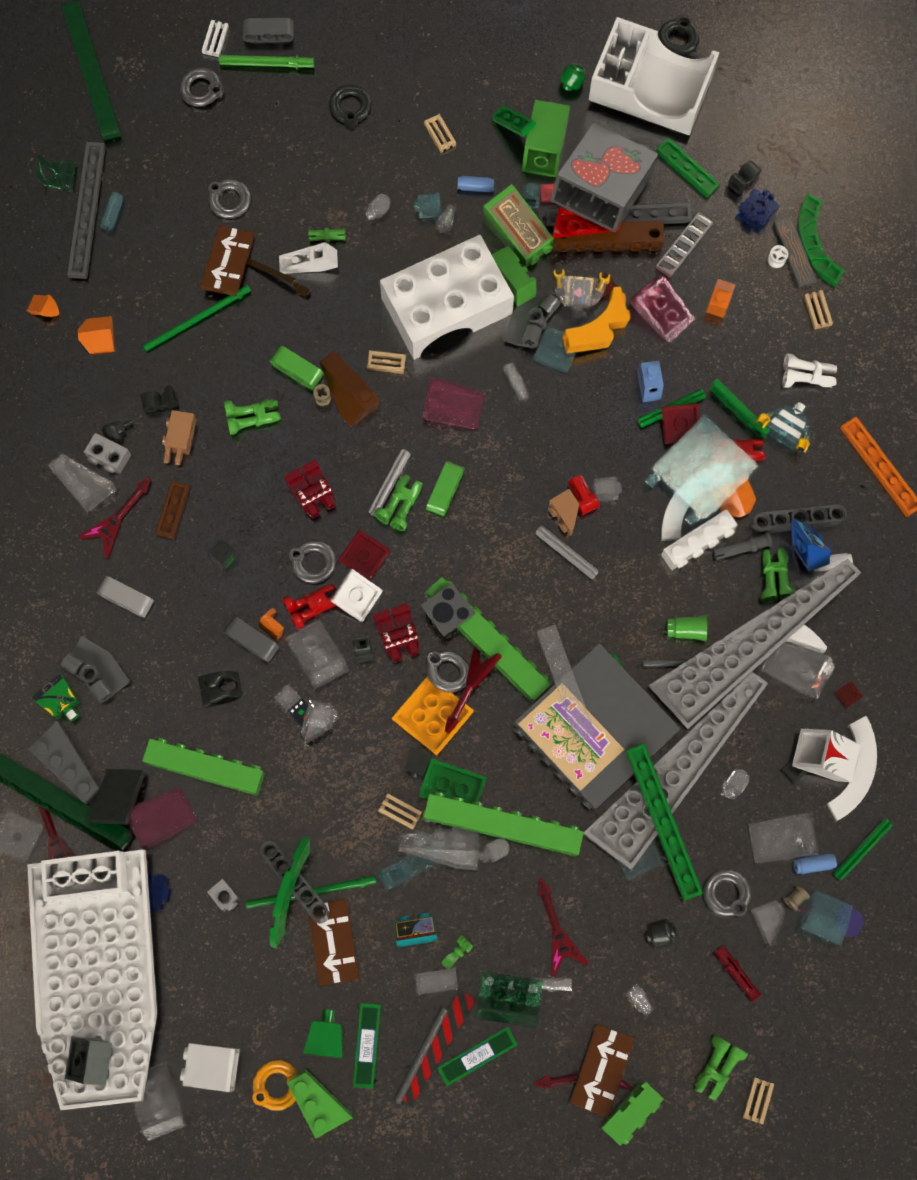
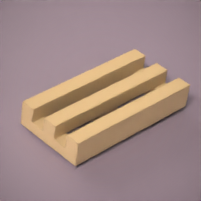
(446, 145)
(814, 295)
(400, 369)
(385, 804)
(765, 1104)

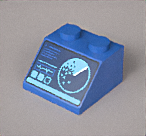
(809, 545)

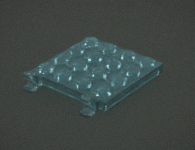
(703, 469)

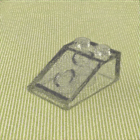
(317, 654)
(799, 668)
(783, 838)
(161, 1106)

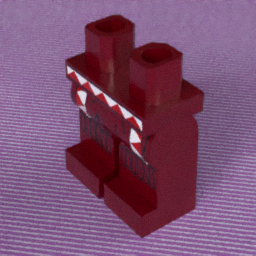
(316, 493)
(400, 638)

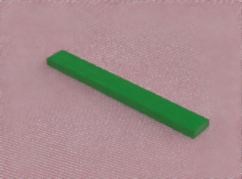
(664, 822)

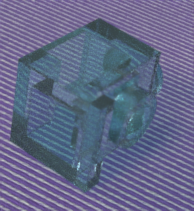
(532, 192)
(428, 205)

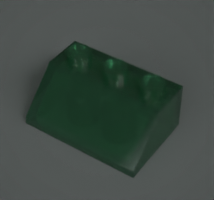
(509, 999)

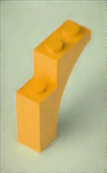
(599, 332)

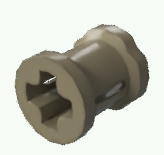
(319, 390)
(796, 898)

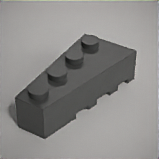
(63, 759)

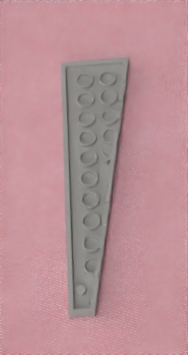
(714, 672)
(627, 825)

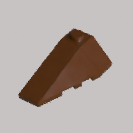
(350, 392)

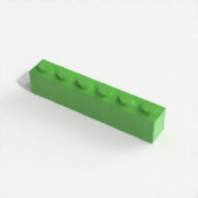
(204, 767)

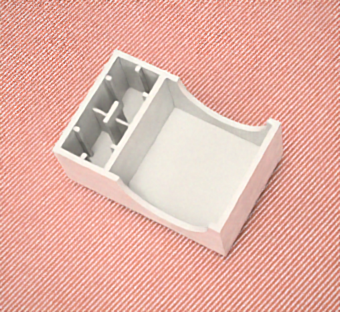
(649, 80)
(447, 294)

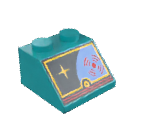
(416, 930)

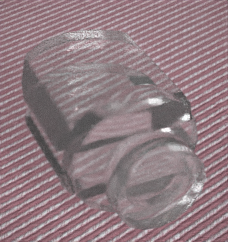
(378, 207)
(736, 784)
(494, 851)

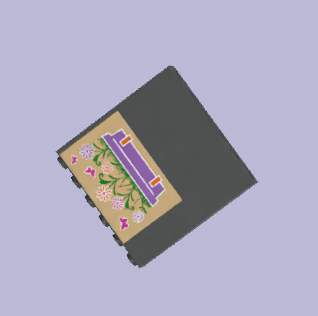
(621, 720)

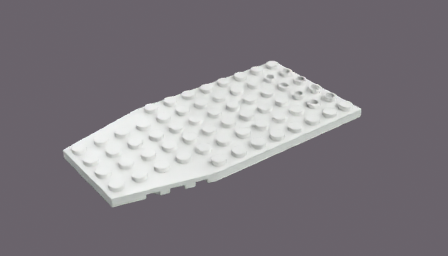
(94, 969)

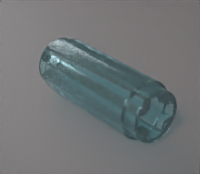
(111, 211)

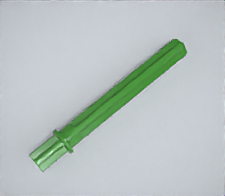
(291, 61)

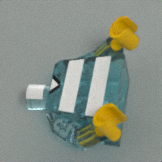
(788, 425)

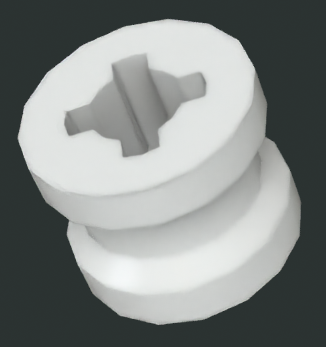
(778, 252)

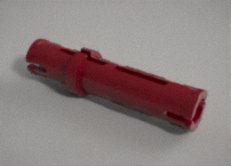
(738, 974)

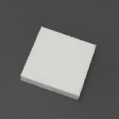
(356, 595)

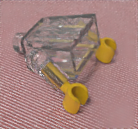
(579, 291)

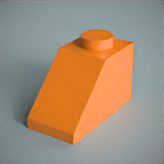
(720, 298)

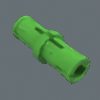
(327, 235)

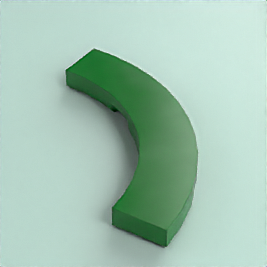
(809, 237)
(285, 891)

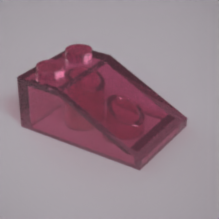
(662, 308)
(453, 404)
(161, 817)

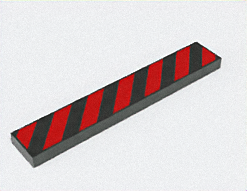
(450, 1026)

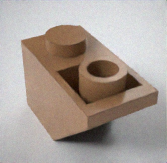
(565, 509)

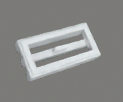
(218, 26)

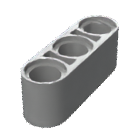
(125, 596)

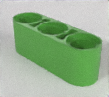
(296, 367)
(445, 488)

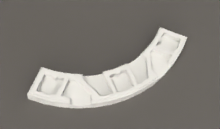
(673, 519)
(864, 770)

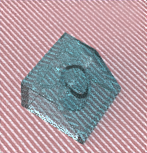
(827, 917)

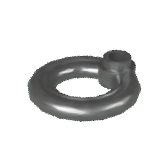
(209, 97)
(228, 184)
(303, 549)
(436, 680)
(742, 885)

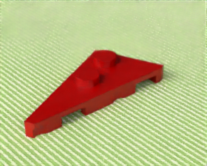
(572, 224)

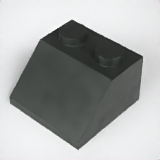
(88, 1061)

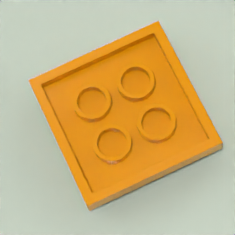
(426, 716)

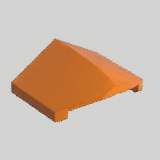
(97, 335)
(740, 501)

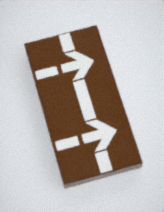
(227, 260)
(334, 945)
(602, 1070)

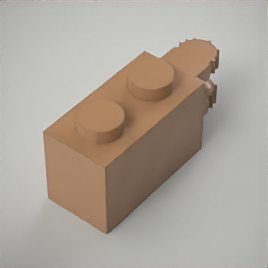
(179, 435)

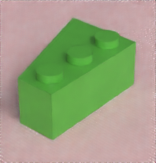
(515, 275)
(317, 1104)
(632, 1113)

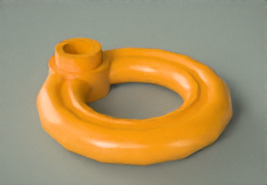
(260, 1078)

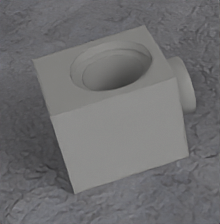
(216, 891)

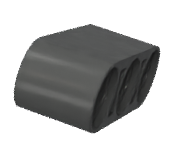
(268, 30)
(251, 639)

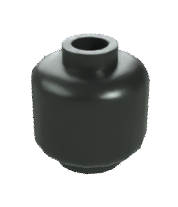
(661, 933)

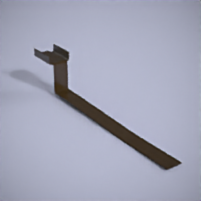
(300, 289)

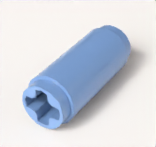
(473, 183)
(815, 863)

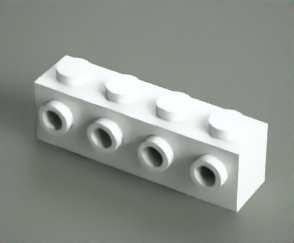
(699, 539)

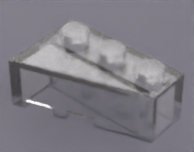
(81, 482)

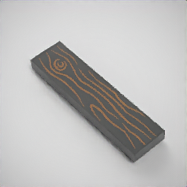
(797, 256)

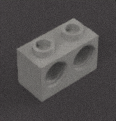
(110, 450)

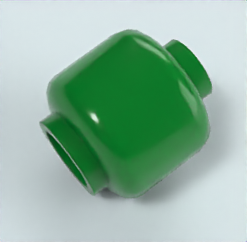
(573, 77)

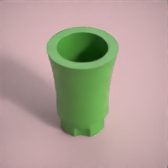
(688, 627)

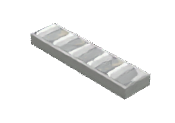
(684, 245)

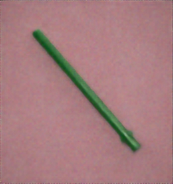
(196, 318)
(319, 890)

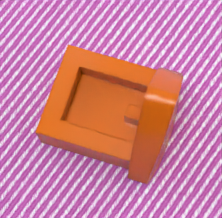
(43, 305)
(270, 625)

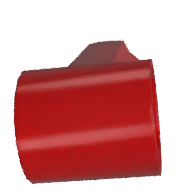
(585, 498)

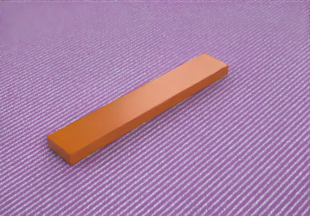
(880, 466)

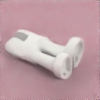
(791, 376)

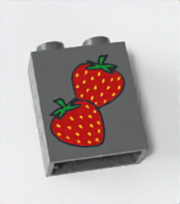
(603, 177)

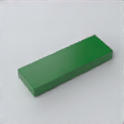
(513, 121)

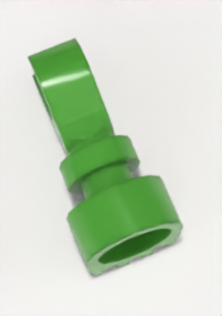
(458, 951)

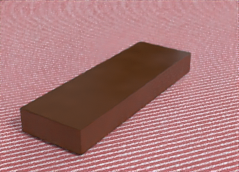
(172, 510)

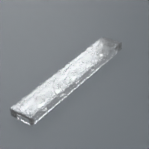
(566, 683)

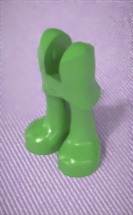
(257, 408)
(400, 494)
(770, 593)
(710, 1072)

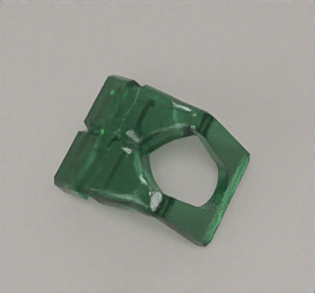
(63, 173)

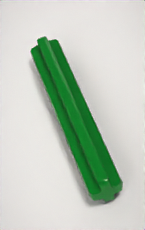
(655, 415)
(867, 844)

